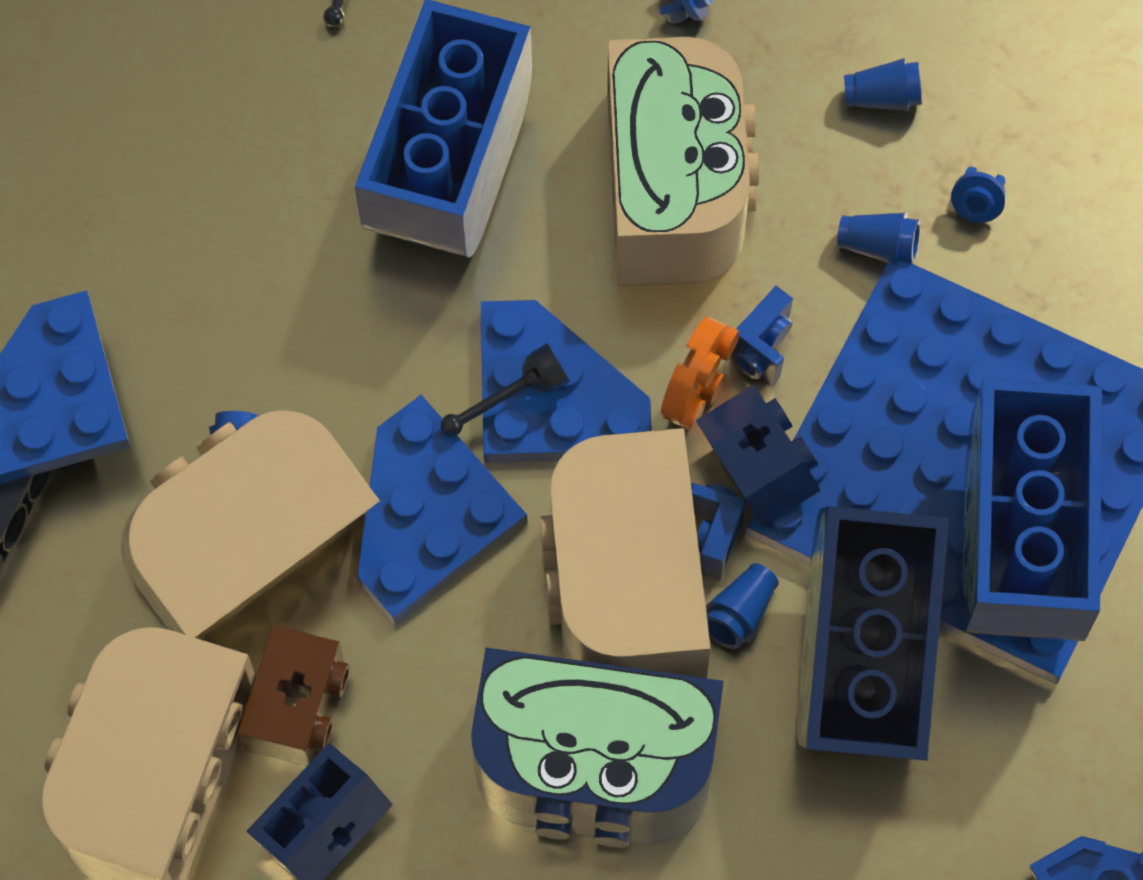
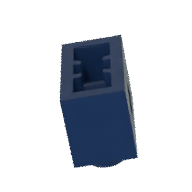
(759, 455)
(320, 816)

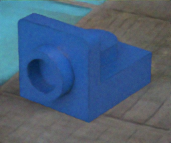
(761, 334)
(720, 525)

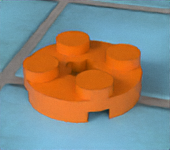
(698, 378)

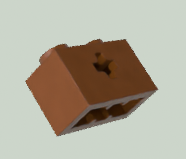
(292, 663)

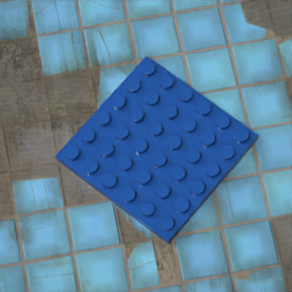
(900, 415)

